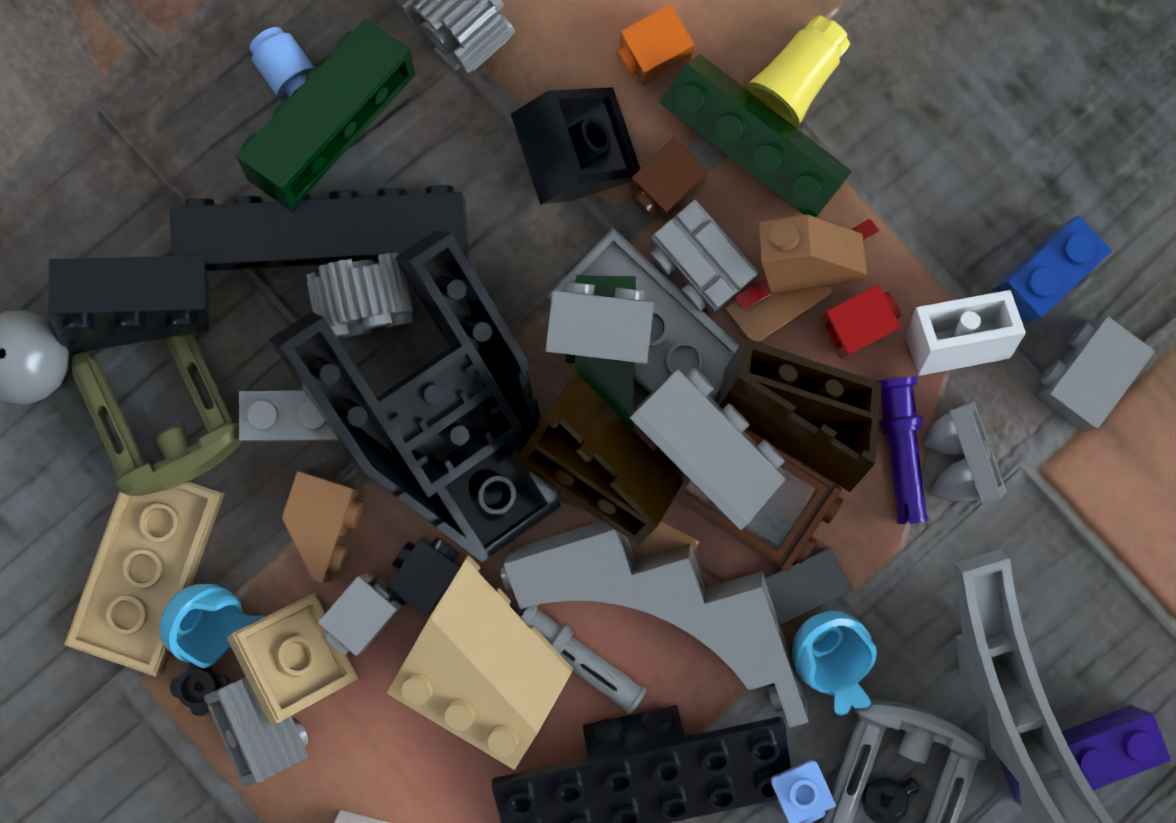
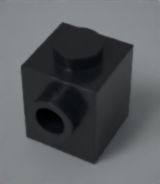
(424, 573)

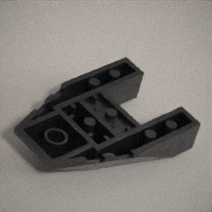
(450, 428)

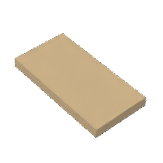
(140, 565)

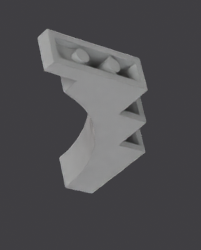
(729, 618)

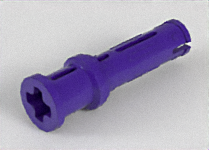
(900, 424)

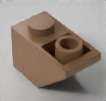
(318, 521)

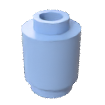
(280, 61)

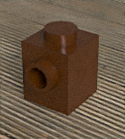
(667, 180)

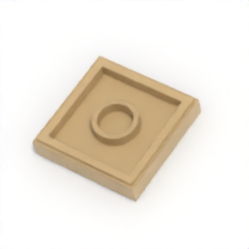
(290, 659)

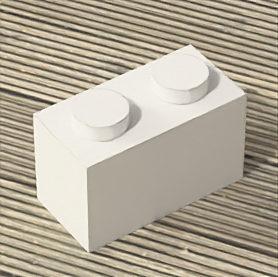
(964, 332)

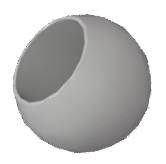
(33, 359)

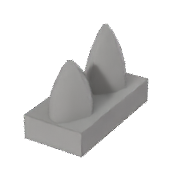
(977, 474)

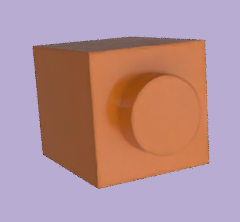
(654, 45)

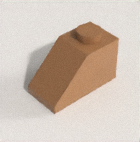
(810, 253)

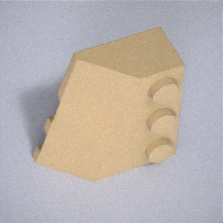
(482, 670)

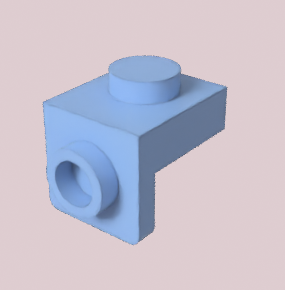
(802, 793)

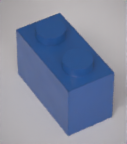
(1054, 268)

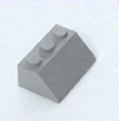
(711, 445)

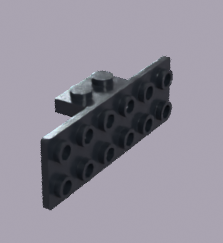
(650, 773)

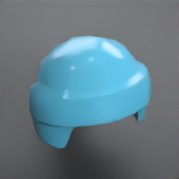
(199, 621)
(832, 656)

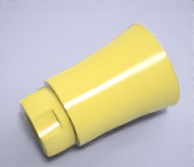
(801, 69)

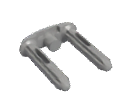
(921, 730)

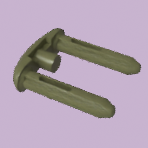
(181, 459)

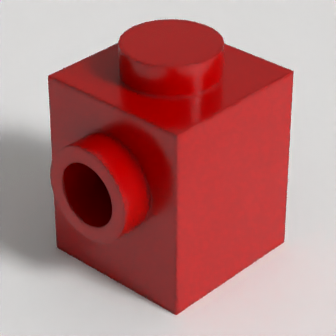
(861, 320)

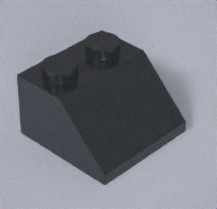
(575, 143)

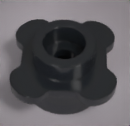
(185, 687)

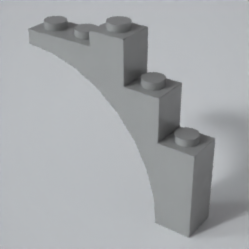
(1003, 676)

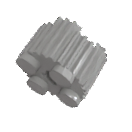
(462, 29)
(361, 295)

